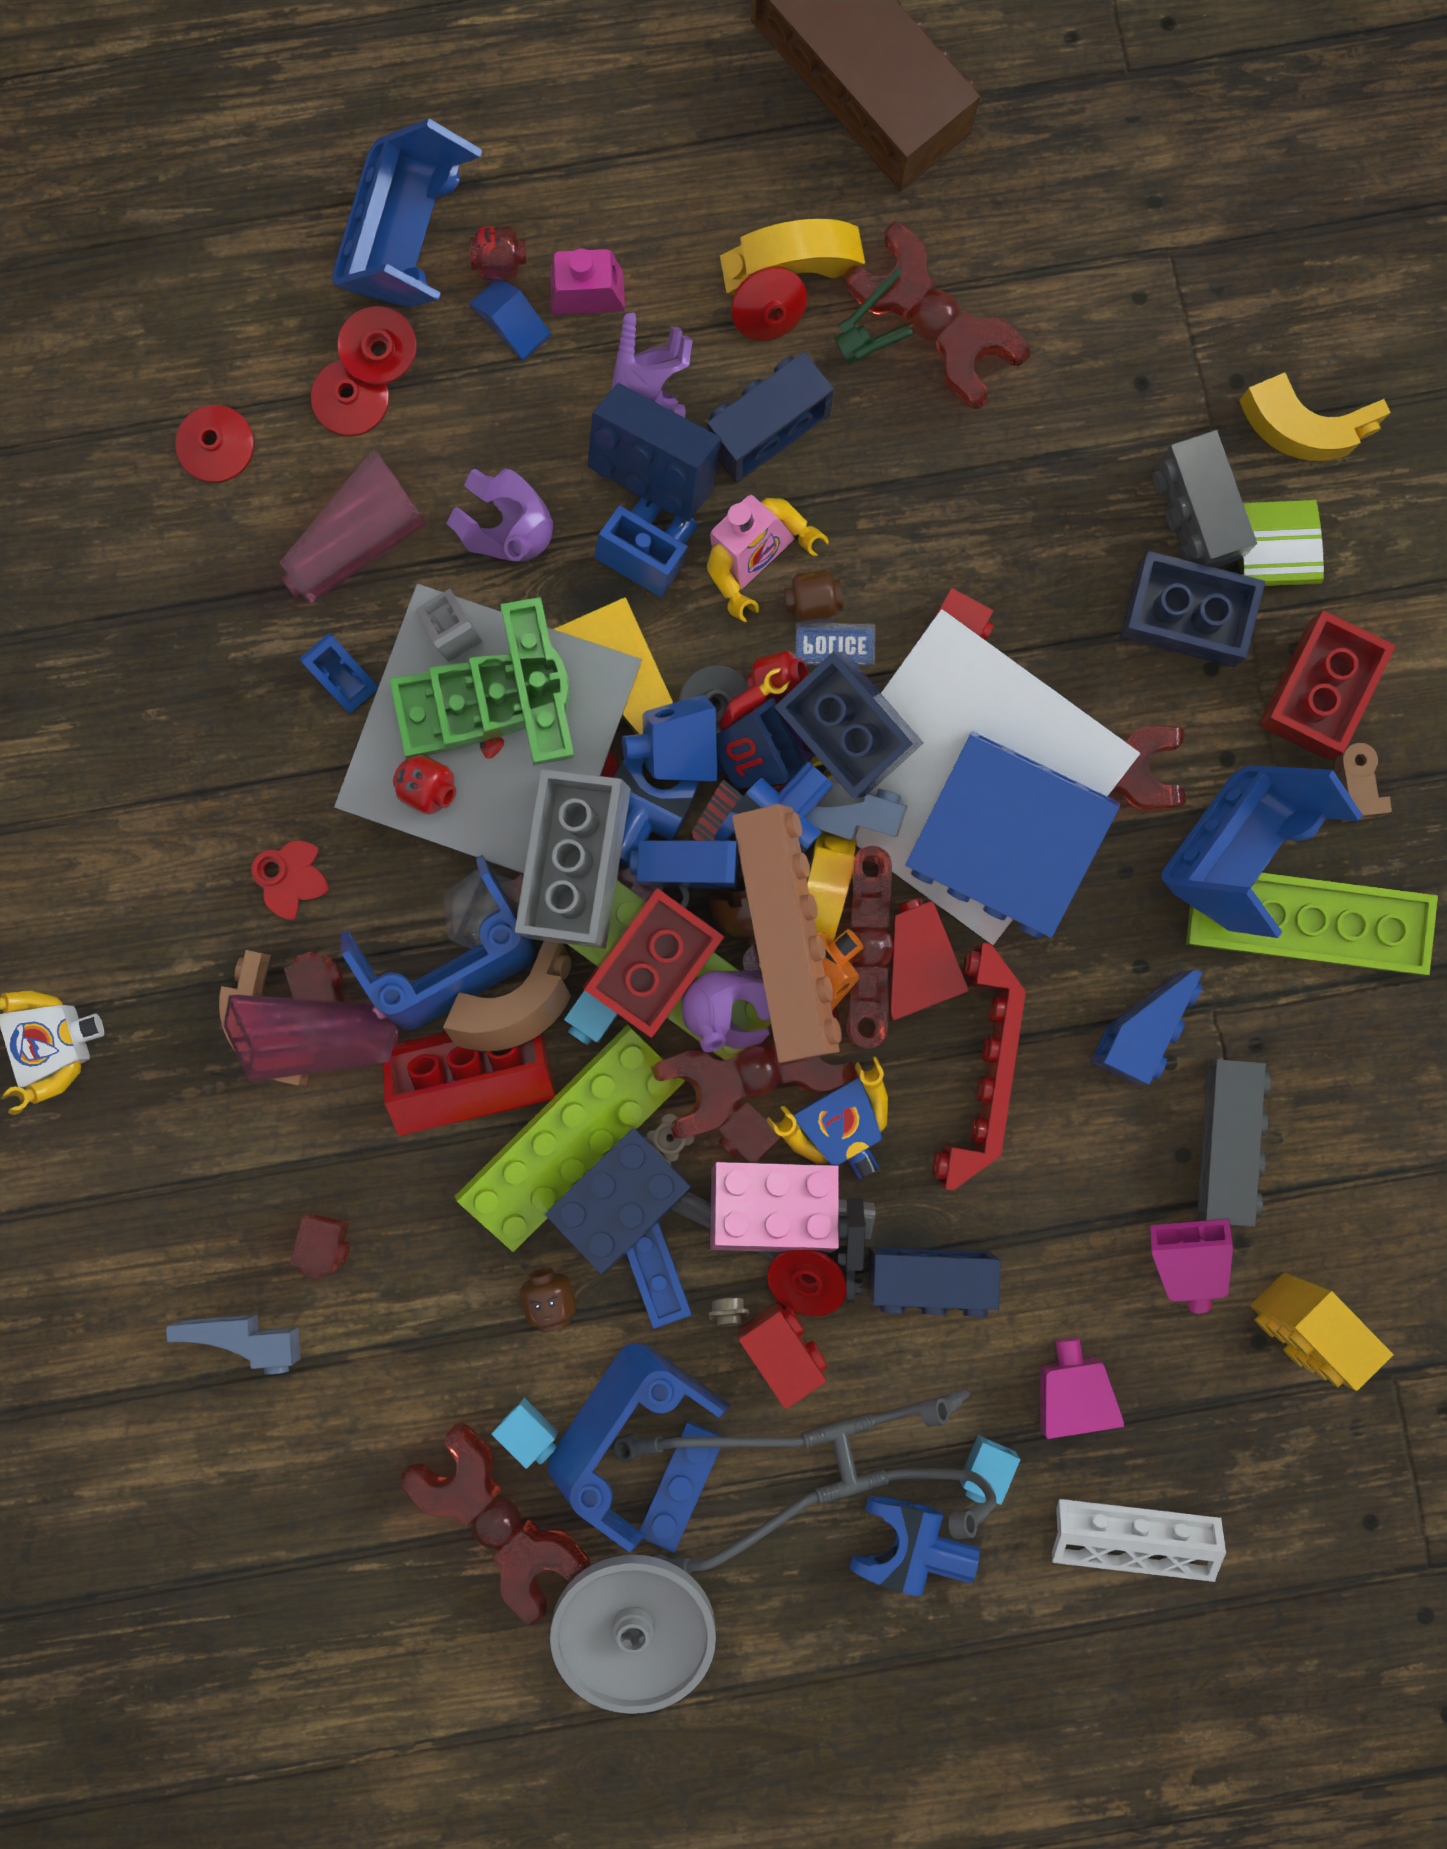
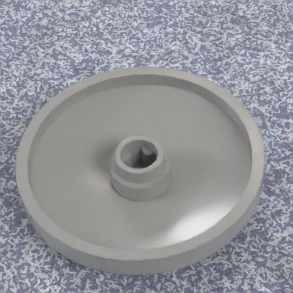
(633, 1634)

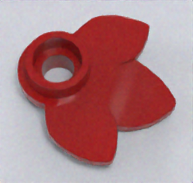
(295, 879)

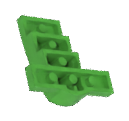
(491, 695)

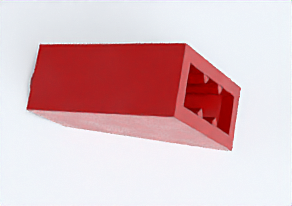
(922, 961)

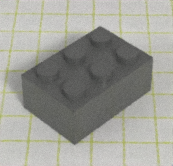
(1204, 502)

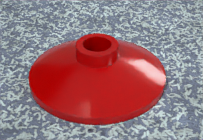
(763, 292)
(370, 329)
(347, 415)
(226, 456)
(807, 1282)

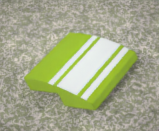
(1287, 543)

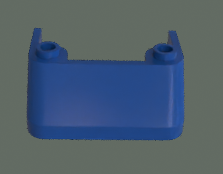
(394, 210)
(1242, 834)
(471, 973)
(634, 1377)

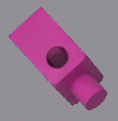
(586, 282)
(1194, 1261)
(1076, 1394)

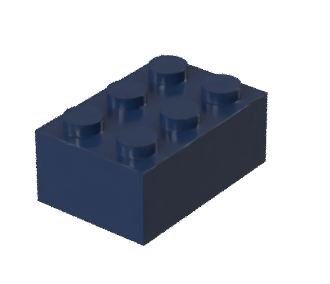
(771, 415)
(653, 451)
(1192, 609)
(848, 724)
(619, 1200)
(934, 1280)

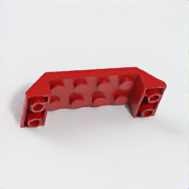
(988, 972)

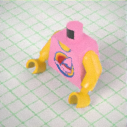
(749, 541)

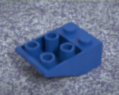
(1138, 1039)

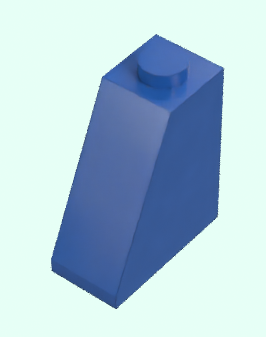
(686, 864)

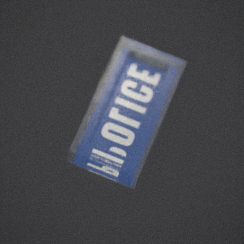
(819, 640)

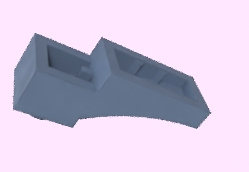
(878, 813)
(265, 1349)

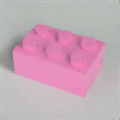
(774, 1207)

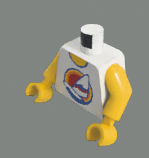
(44, 1044)

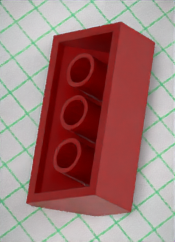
(441, 1084)

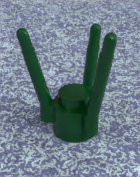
(856, 342)

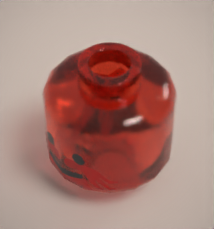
(497, 252)

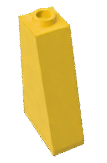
(618, 630)

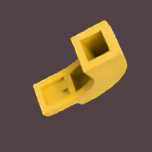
(799, 245)
(1300, 433)
(830, 878)

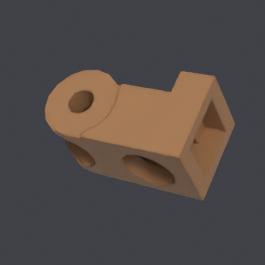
(1357, 775)

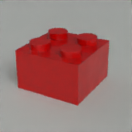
(782, 1354)

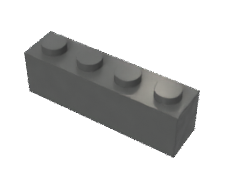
(1233, 1141)

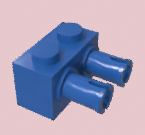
(642, 550)

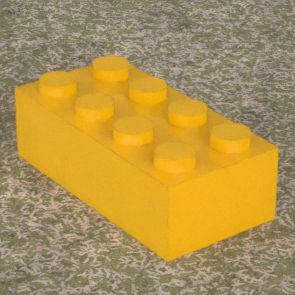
(1320, 1331)

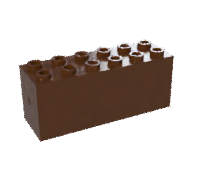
(875, 77)

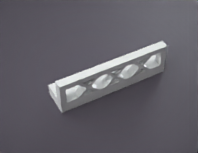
(1140, 1535)

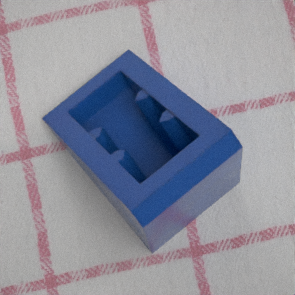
(511, 317)
(339, 673)

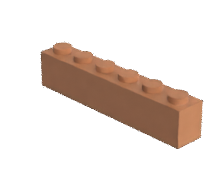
(786, 933)

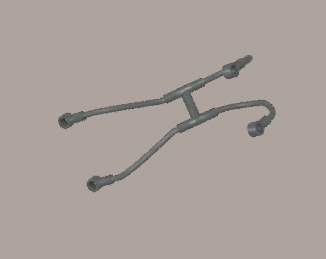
(933, 1413)

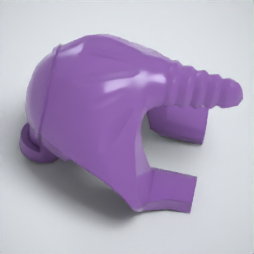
(645, 370)
(525, 522)
(709, 1007)

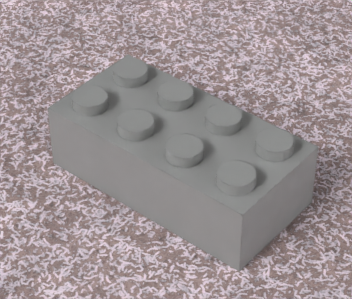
(573, 858)

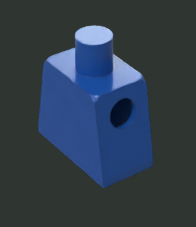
(677, 741)

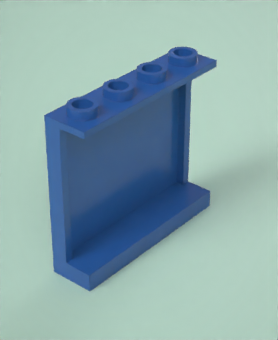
(1011, 835)

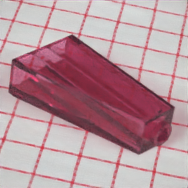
(353, 530)
(305, 1036)

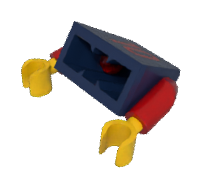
(757, 740)

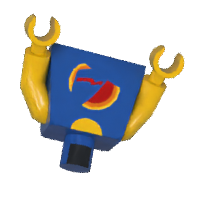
(840, 1123)

